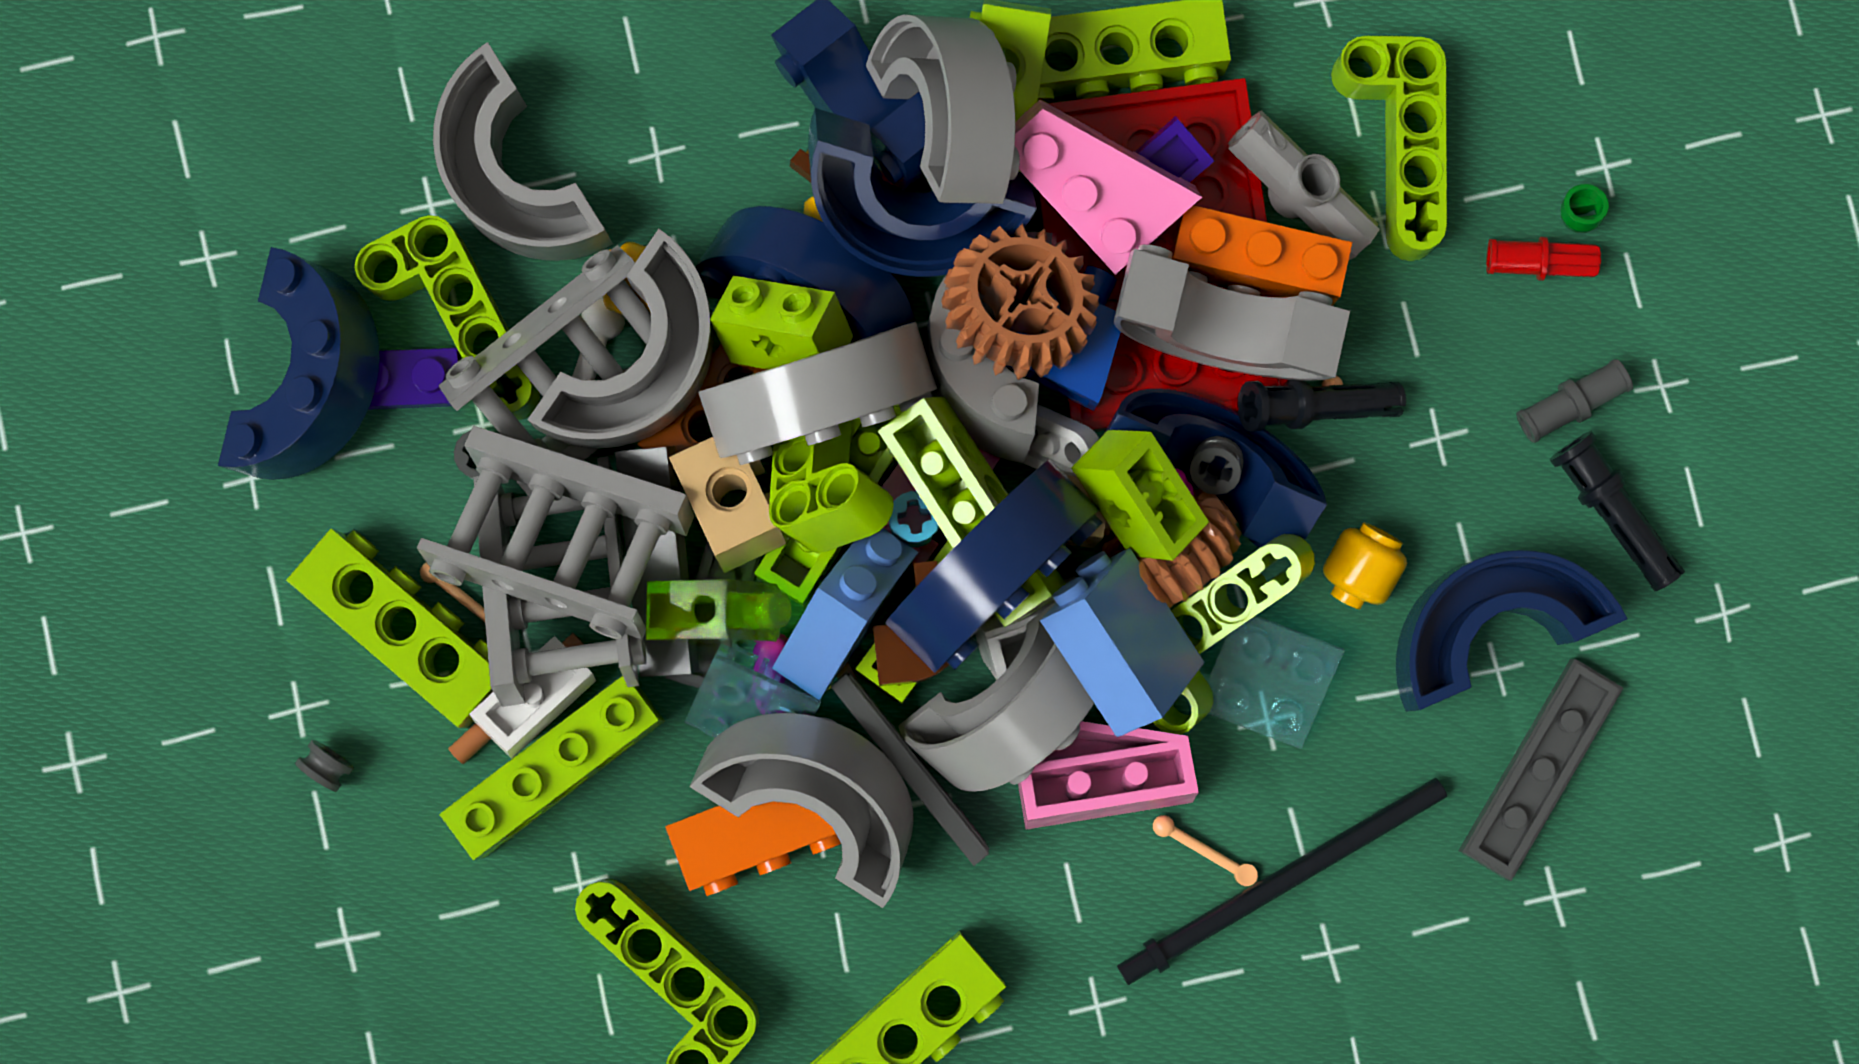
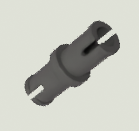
(1574, 400)

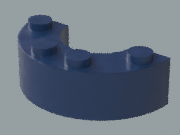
(829, 62)
(893, 226)
(802, 252)
(327, 379)
(1275, 486)
(991, 566)
(1453, 608)

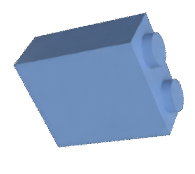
(844, 611)
(1121, 642)

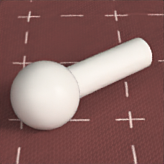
(605, 326)

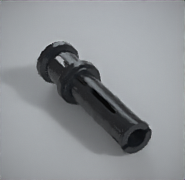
(1299, 403)
(1604, 490)

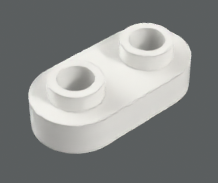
(1058, 441)

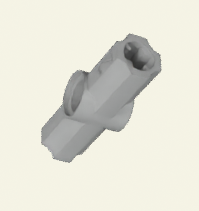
(1302, 183)

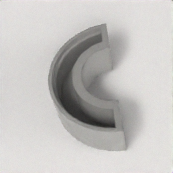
(964, 98)
(468, 155)
(1228, 327)
(660, 381)
(819, 394)
(992, 408)
(1008, 725)
(827, 772)

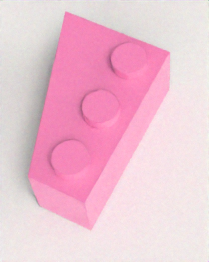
(1098, 185)
(1109, 776)

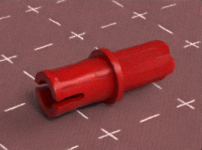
(1543, 258)

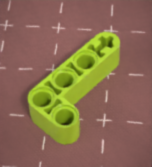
(1403, 146)
(439, 277)
(822, 496)
(1221, 617)
(661, 972)

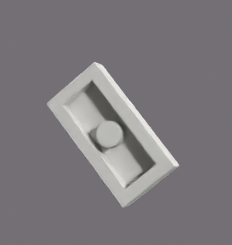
(544, 701)

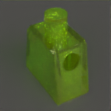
(742, 611)

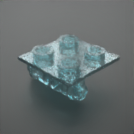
(1272, 679)
(737, 692)

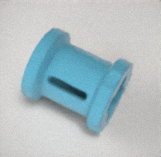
(903, 531)

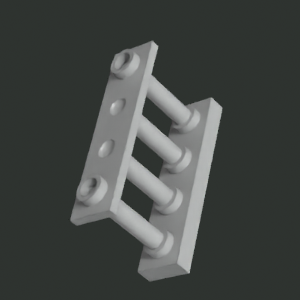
(472, 375)
(550, 478)
(507, 614)

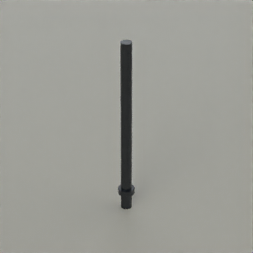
(1159, 953)

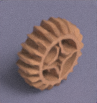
(1005, 271)
(1198, 561)

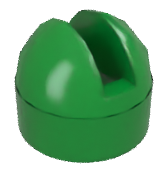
(1582, 200)

